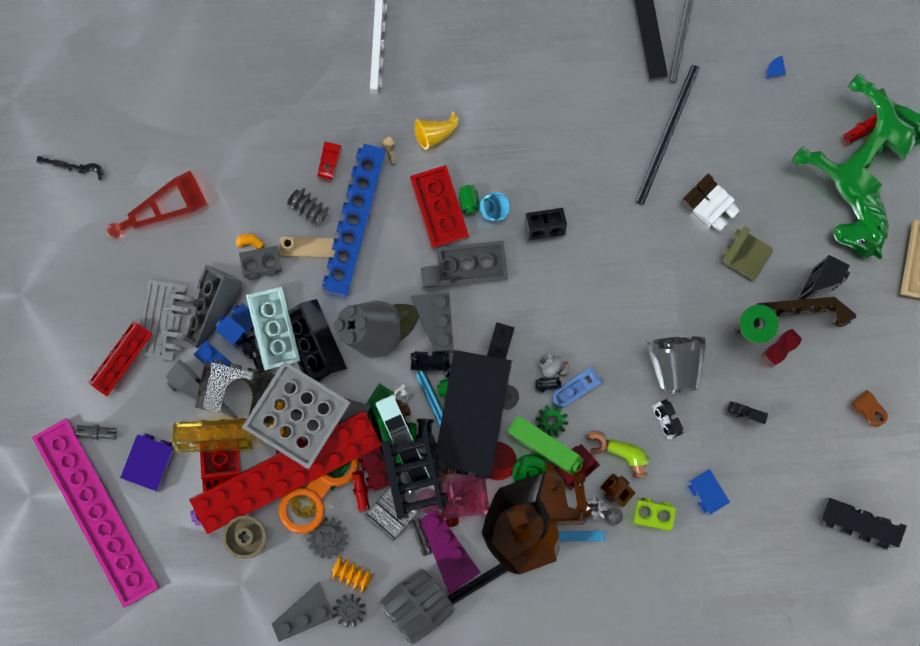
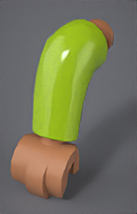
(633, 454)

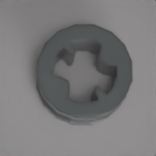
(609, 512)

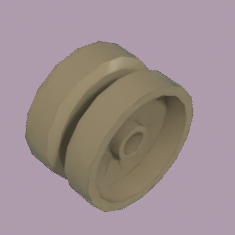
(234, 534)

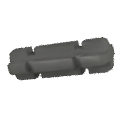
(420, 537)

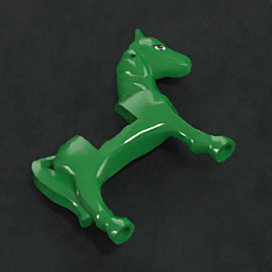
(897, 130)

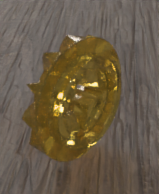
(307, 511)

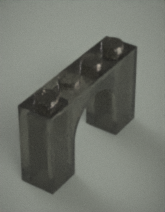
(217, 378)

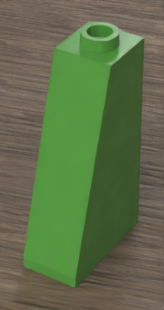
(545, 446)

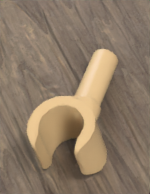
(387, 144)

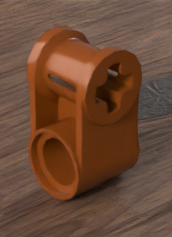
(869, 407)

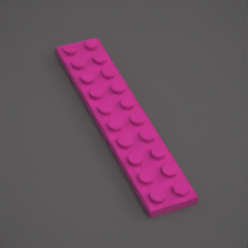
(95, 512)

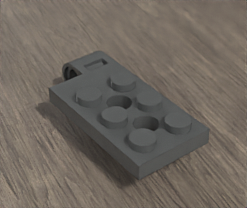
(452, 272)

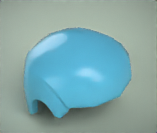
(494, 206)

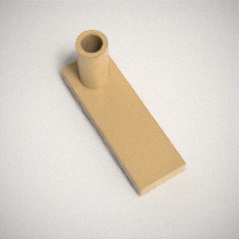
(306, 247)

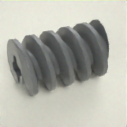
(307, 206)

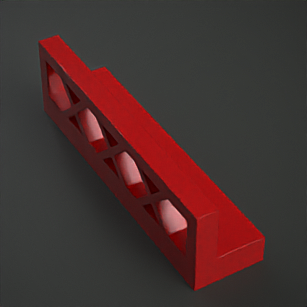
(120, 358)

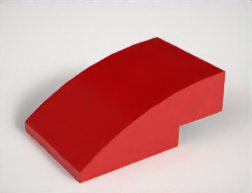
(219, 466)

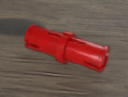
(860, 130)
(360, 490)

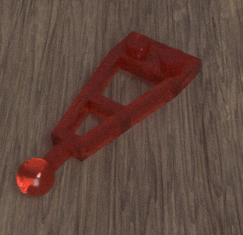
(190, 192)

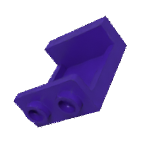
(147, 462)

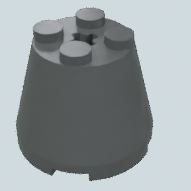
(369, 328)
(678, 362)

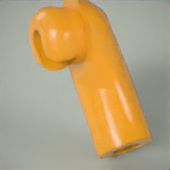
(245, 239)

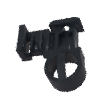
(745, 411)

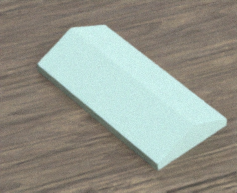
(273, 328)

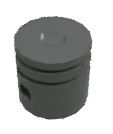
(511, 398)

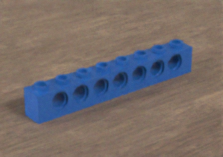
(375, 156)

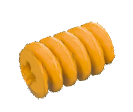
(351, 574)

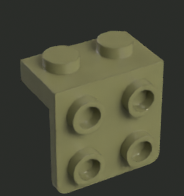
(746, 253)

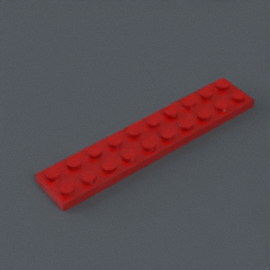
(282, 474)

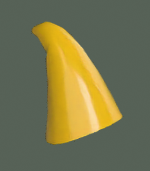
(432, 132)

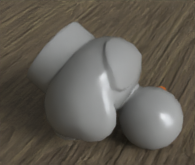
(552, 365)

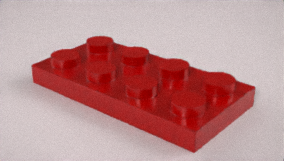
(439, 206)

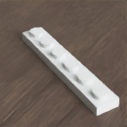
(378, 45)

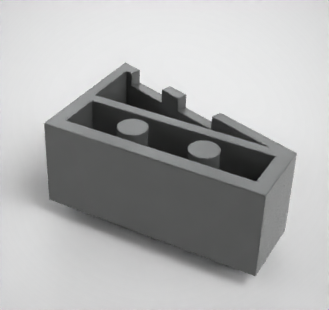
(436, 319)
(303, 614)

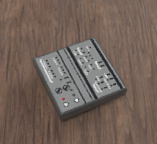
(385, 517)

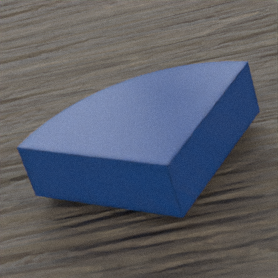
(776, 68)

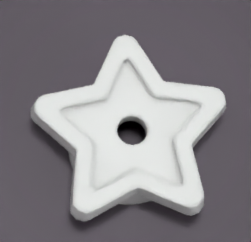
(402, 391)

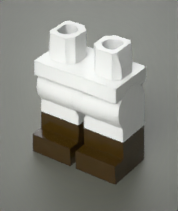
(710, 202)

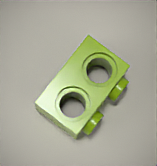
(653, 519)

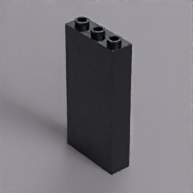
(472, 413)

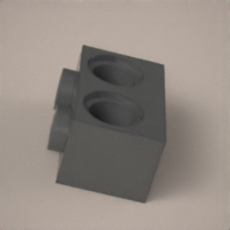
(260, 257)

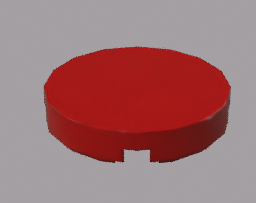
(504, 462)

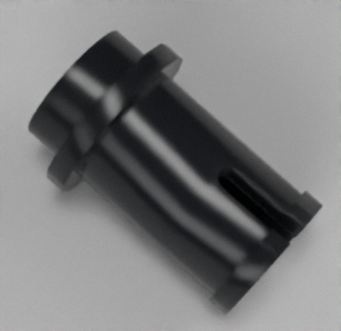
(548, 384)

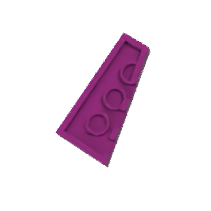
(449, 554)

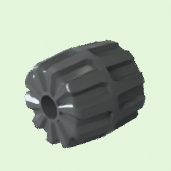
(416, 606)

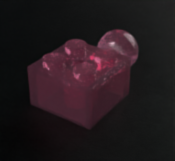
(458, 507)

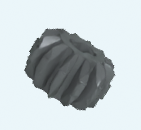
(353, 615)

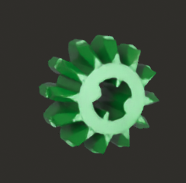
(552, 427)

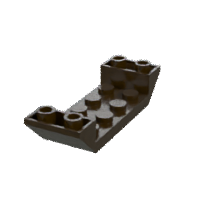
(838, 312)

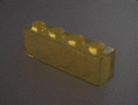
(211, 436)

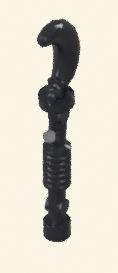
(81, 169)

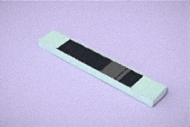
(399, 435)

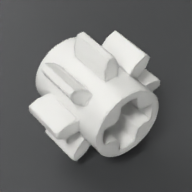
(594, 502)

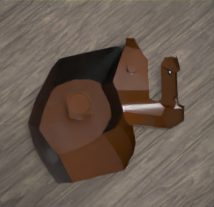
(524, 519)

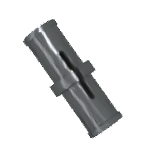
(96, 432)

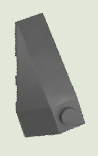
(215, 297)
(188, 383)

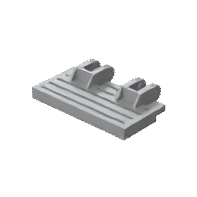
(159, 318)

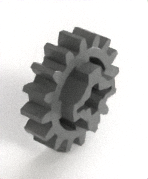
(333, 530)

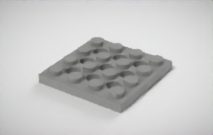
(276, 391)

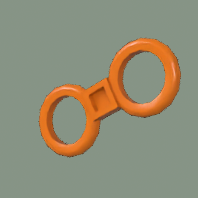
(316, 491)

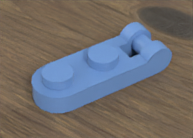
(576, 388)

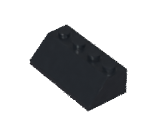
(825, 277)
(315, 342)

